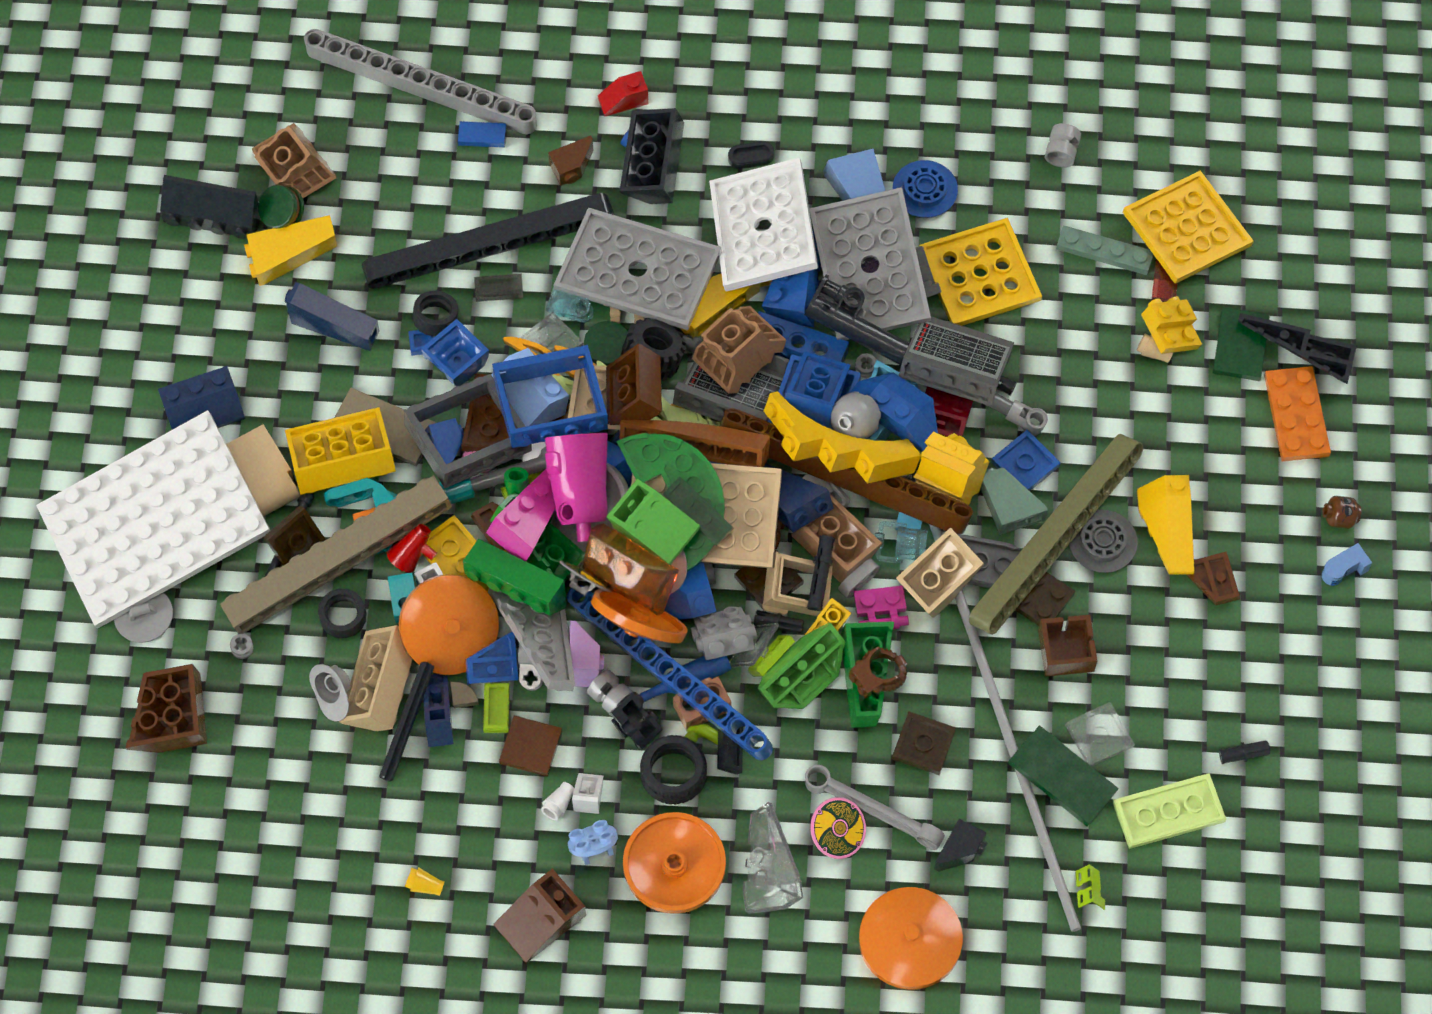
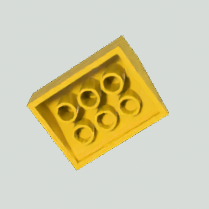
(340, 450)

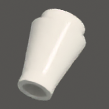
(557, 803)

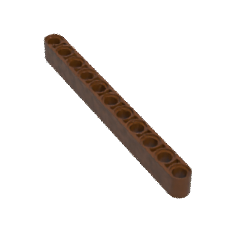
(893, 492)

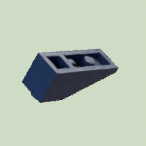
(438, 712)

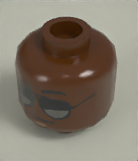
(1342, 512)

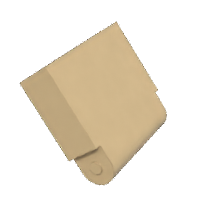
(264, 469)

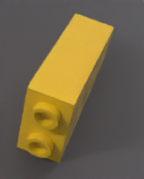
(289, 247)
(716, 303)

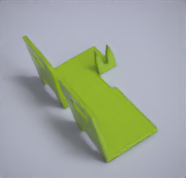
(1095, 888)

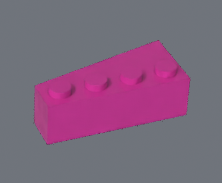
(525, 518)

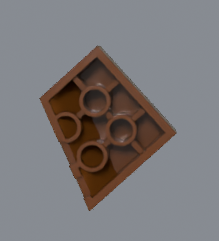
(169, 711)

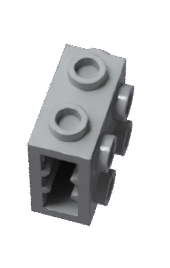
(723, 633)

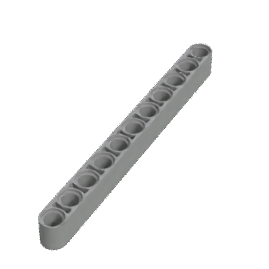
(427, 89)

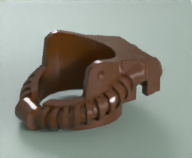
(868, 682)

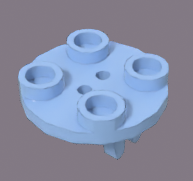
(592, 840)

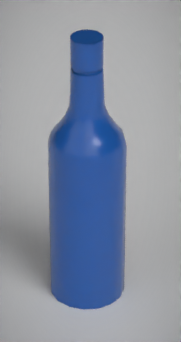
(699, 668)

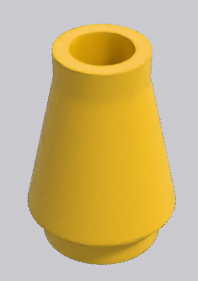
(423, 882)

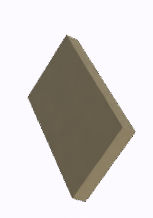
(400, 440)

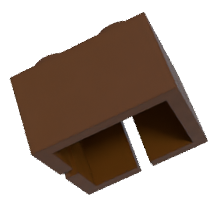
(1066, 650)

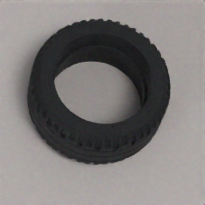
(671, 745)

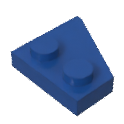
(494, 662)

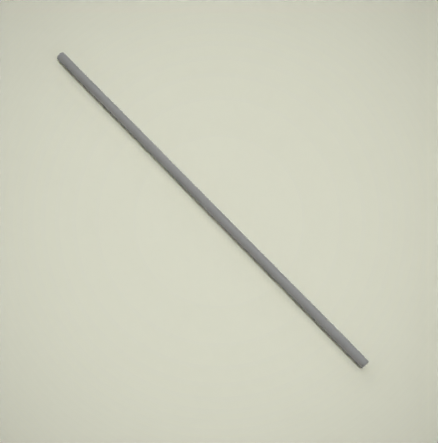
(1012, 748)

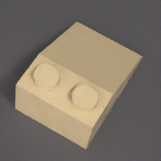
(940, 572)

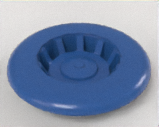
(926, 180)

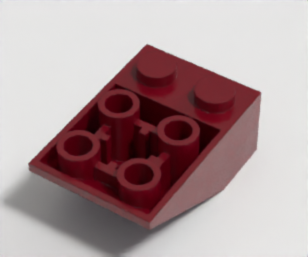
(950, 411)

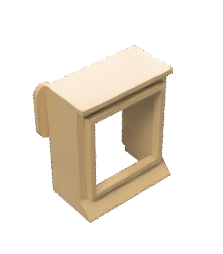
(776, 602)

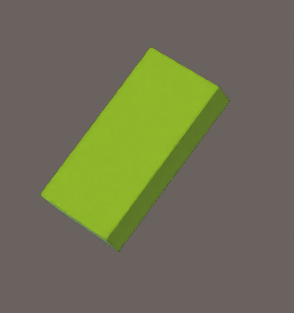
(776, 650)
(496, 707)

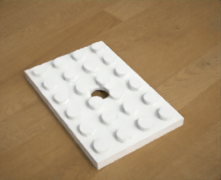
(757, 195)

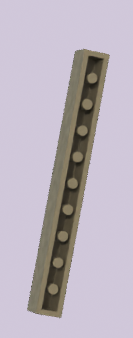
(335, 555)

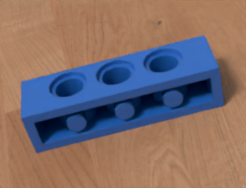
(810, 339)

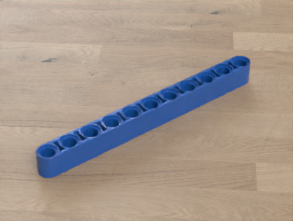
(676, 680)

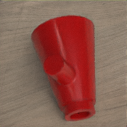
(409, 549)

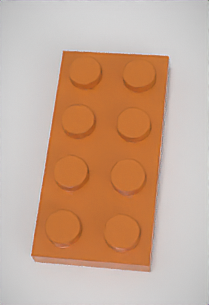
(1297, 413)

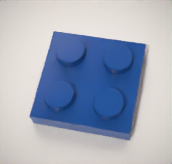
(1026, 460)

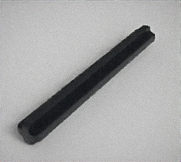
(406, 721)

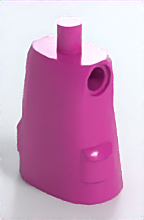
(578, 479)

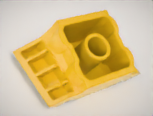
(951, 467)

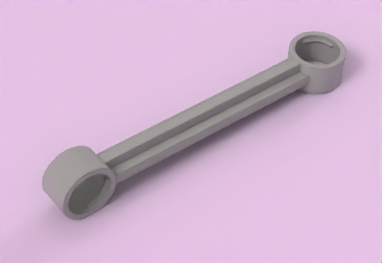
(924, 833)

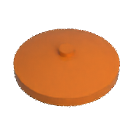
(638, 620)
(447, 622)
(674, 862)
(910, 938)

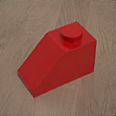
(624, 94)

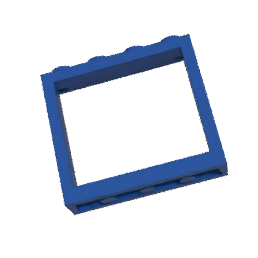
(545, 365)

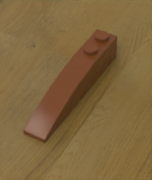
(714, 442)

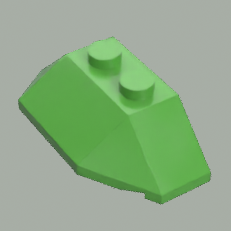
(804, 669)

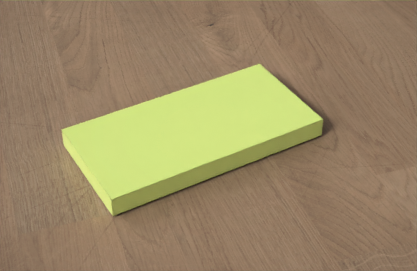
(1169, 811)

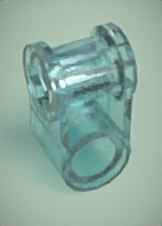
(566, 305)

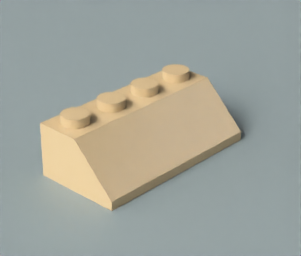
(378, 680)

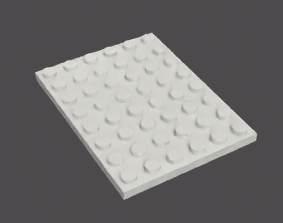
(153, 519)

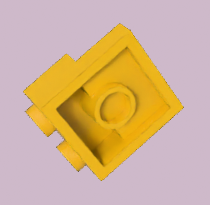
(1172, 325)

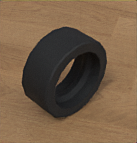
(434, 299)
(336, 596)

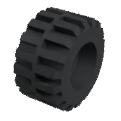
(659, 338)

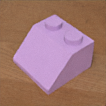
(585, 655)

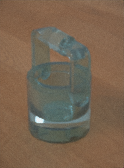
(909, 542)

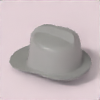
(331, 690)

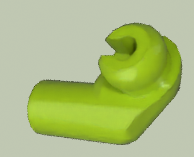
(702, 731)

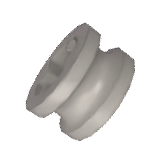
(865, 373)
(241, 638)

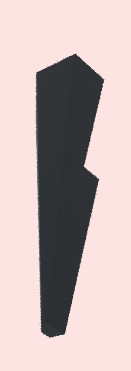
(1324, 353)

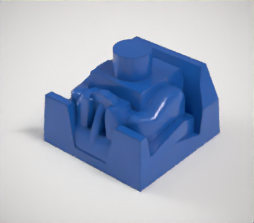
(456, 353)

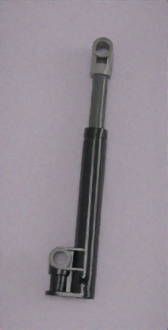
(834, 311)

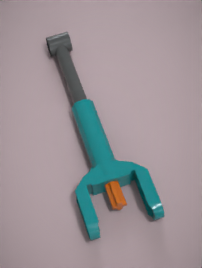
(461, 491)

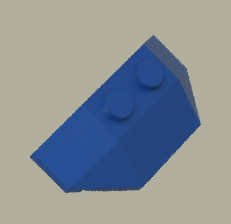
(902, 407)

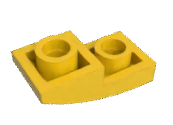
(831, 613)

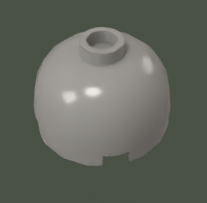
(856, 415)

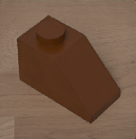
(571, 160)

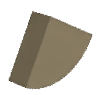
(463, 695)

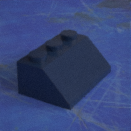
(204, 392)

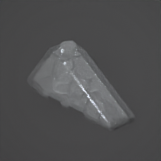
(772, 872)

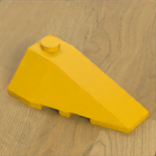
(1168, 515)

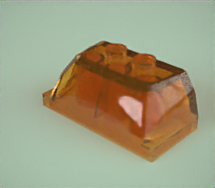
(629, 568)

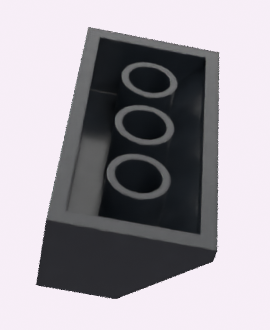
(652, 155)
(209, 207)

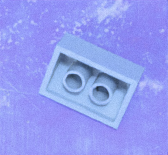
(537, 398)

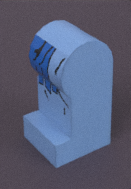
(1345, 564)

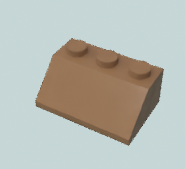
(852, 539)

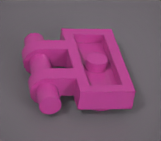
(879, 602)

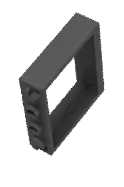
(473, 463)

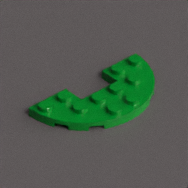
(672, 457)

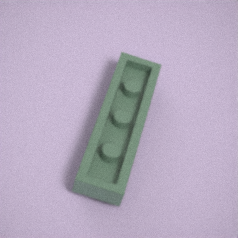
(1104, 250)

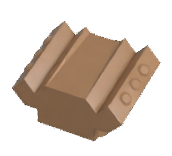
(293, 161)
(737, 347)

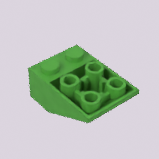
(652, 522)

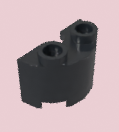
(634, 721)

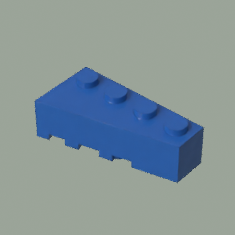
(792, 294)

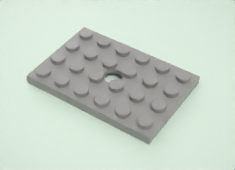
(879, 229)
(611, 244)

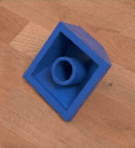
(693, 597)

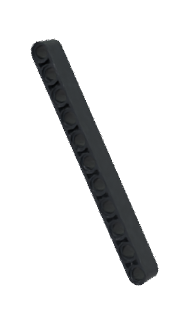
(481, 241)

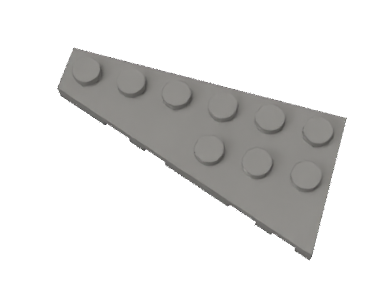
(542, 638)

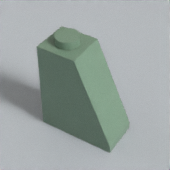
(1010, 501)

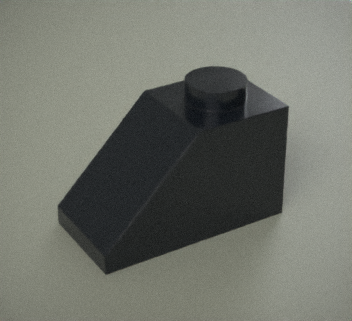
(961, 846)

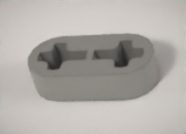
(859, 578)

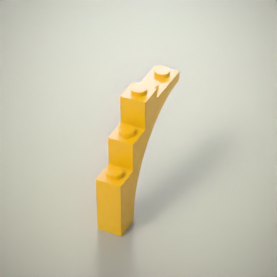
(837, 450)

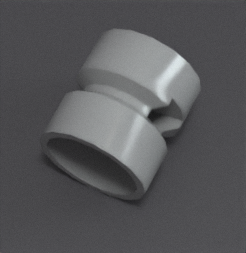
(1062, 145)
(606, 689)

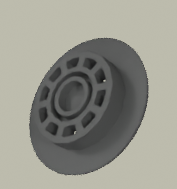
(1104, 538)

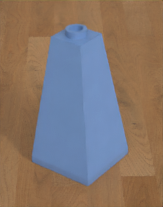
(854, 175)

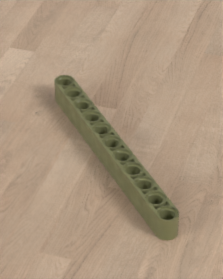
(1055, 534)

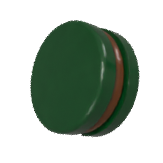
(280, 206)

